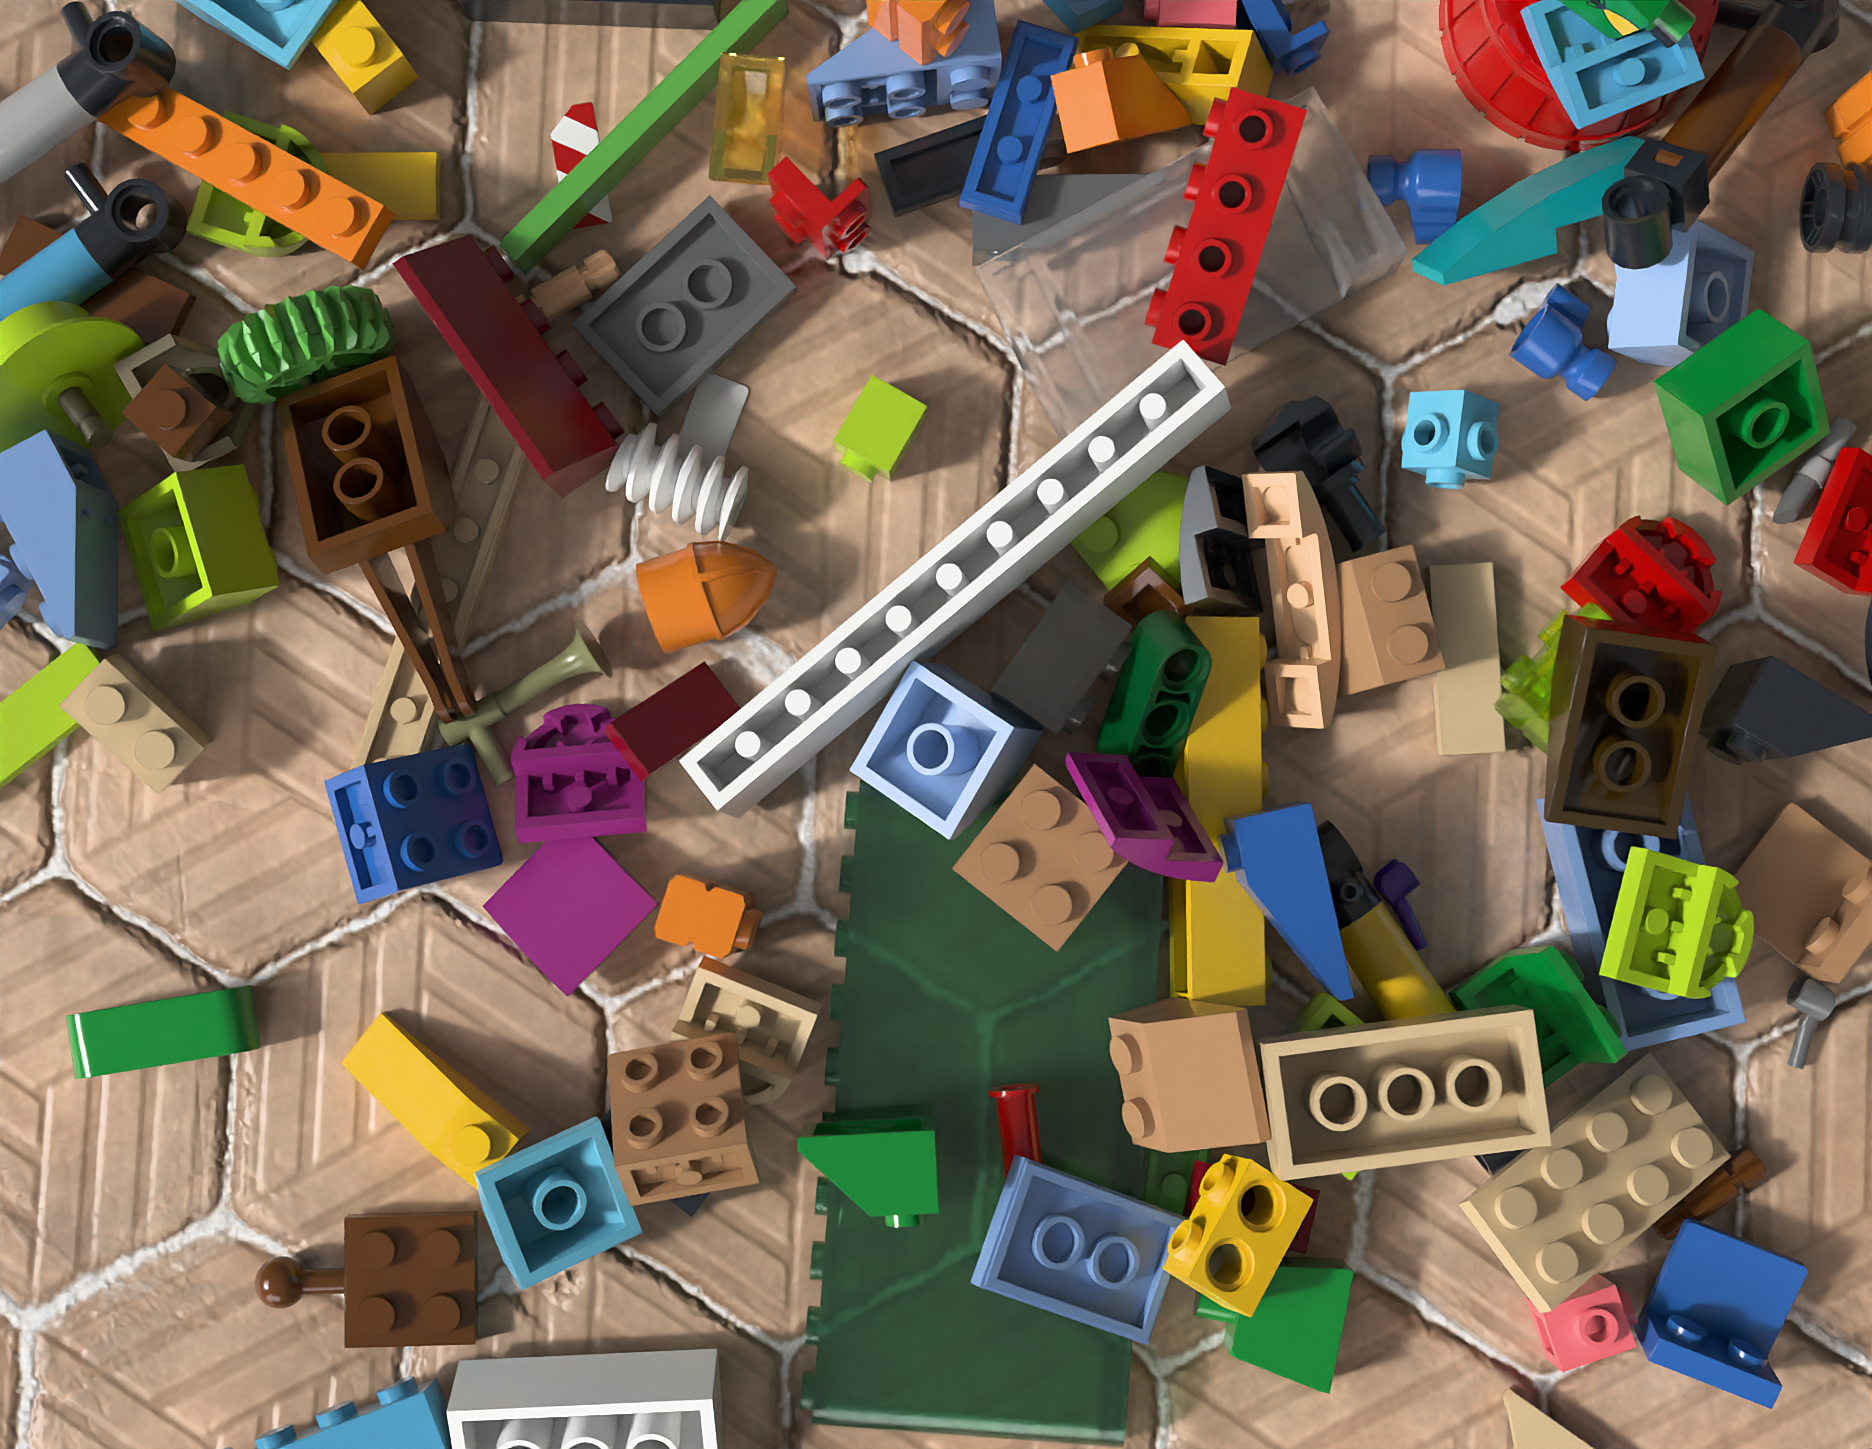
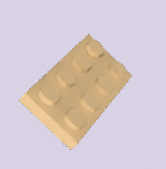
(1599, 1186)

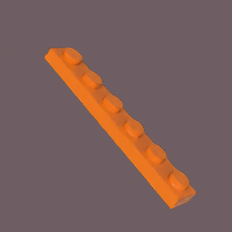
(254, 172)

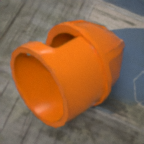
(703, 592)

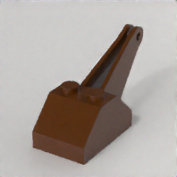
(375, 483)

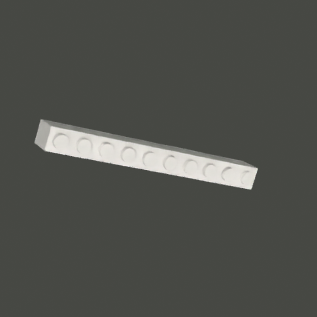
(958, 581)

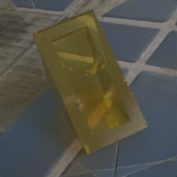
(748, 118)

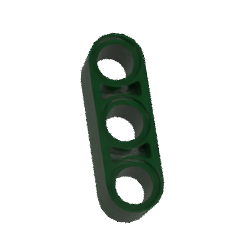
(1156, 695)

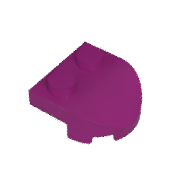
(575, 779)

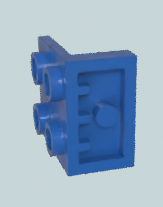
(413, 821)
(1720, 1310)

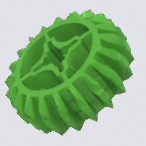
(304, 342)

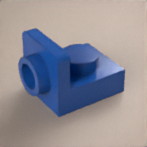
(1272, 28)

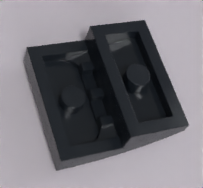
(1217, 546)

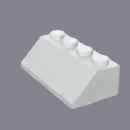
(589, 1402)

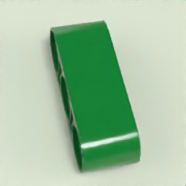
(163, 1032)

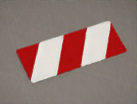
(572, 142)

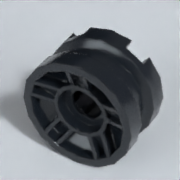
(1837, 208)

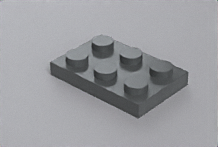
(684, 307)

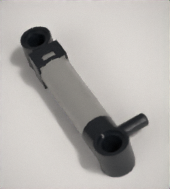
(112, 62)

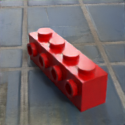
(1228, 224)

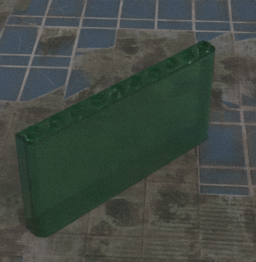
(932, 1015)

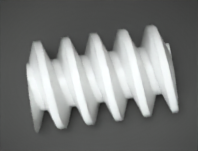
(678, 481)

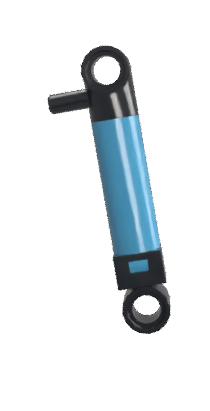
(99, 246)

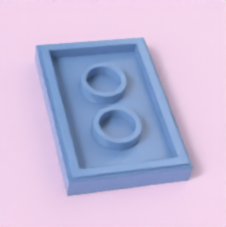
(1078, 1250)

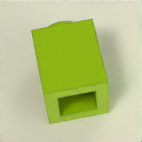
(879, 430)

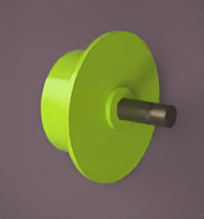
(62, 374)

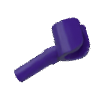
(1393, 885)

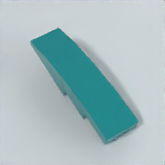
(1524, 218)

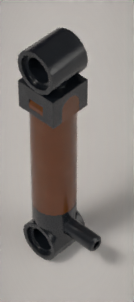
(1671, 177)

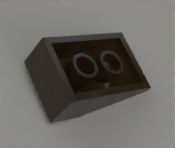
(1624, 724)

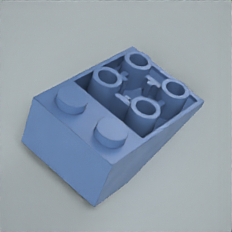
(881, 78)
(64, 535)

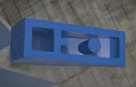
(1285, 875)

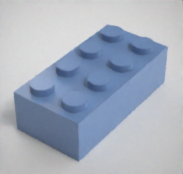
(1589, 878)

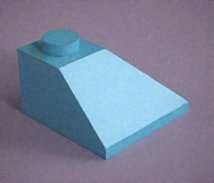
(556, 1203)

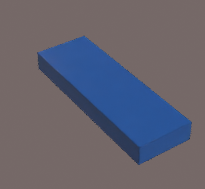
(1018, 123)

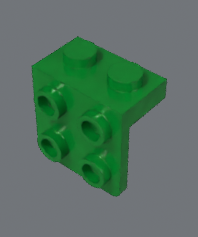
(1566, 1018)

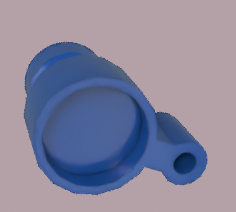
(1426, 182)
(1555, 347)

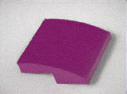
(1144, 817)
(570, 908)

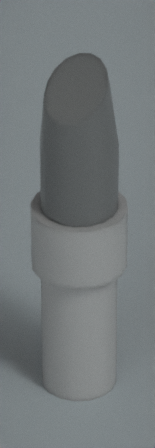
(1813, 471)

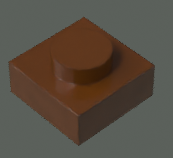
(1144, 592)

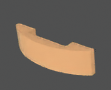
(1303, 594)

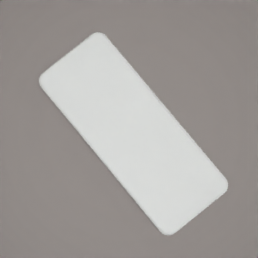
(712, 417)

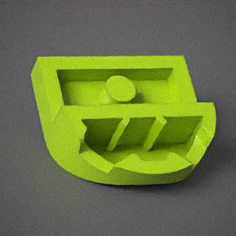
(234, 224)
(1137, 528)
(1676, 926)

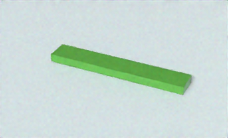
(638, 133)

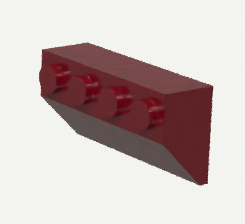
(512, 361)

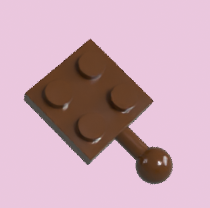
(401, 1279)

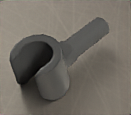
(1816, 1005)

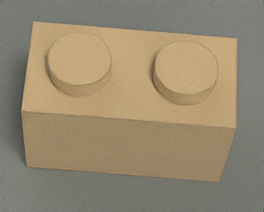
(136, 722)

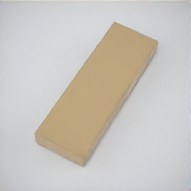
(1466, 628)

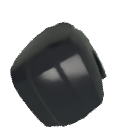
(1312, 440)

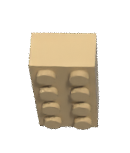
(1402, 1091)

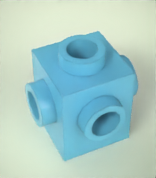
(1450, 437)

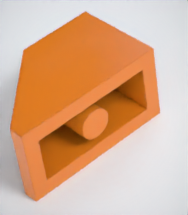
(1113, 101)

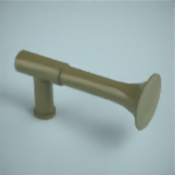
(579, 657)

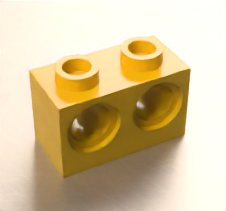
(1250, 1243)

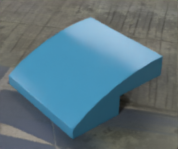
(1604, 74)

